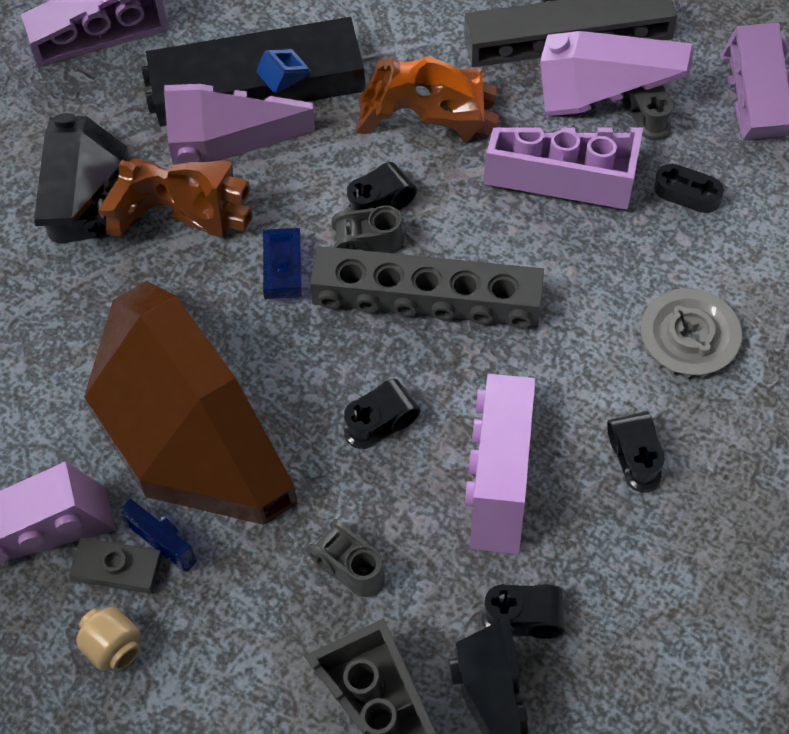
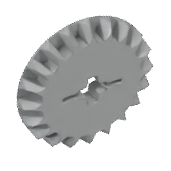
(699, 311)

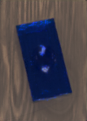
(282, 263)
(159, 534)

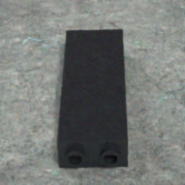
(232, 63)

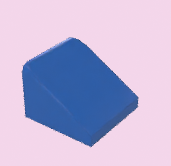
(281, 69)

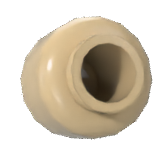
(108, 639)

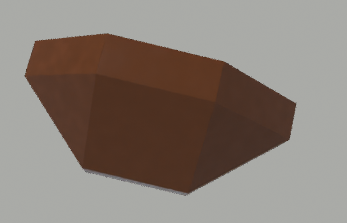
(181, 413)

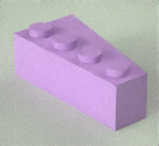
(82, 26)
(565, 163)
(500, 463)

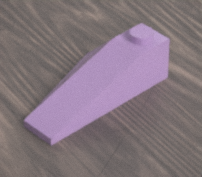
(595, 66)

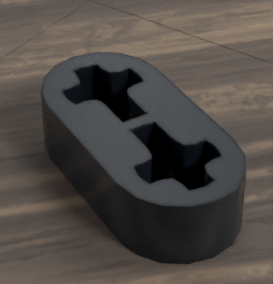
(688, 188)

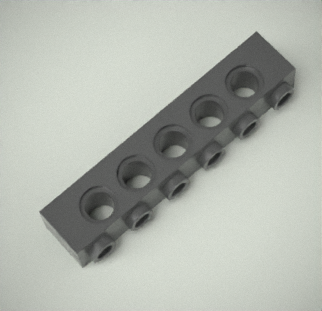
(412, 273)

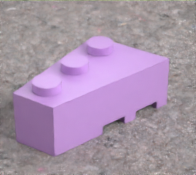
(759, 79)
(52, 511)

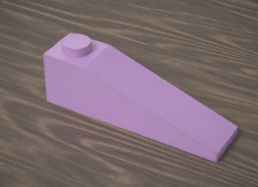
(221, 125)

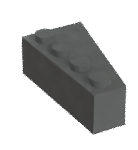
(372, 682)

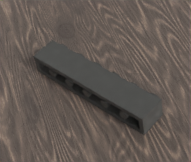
(522, 30)

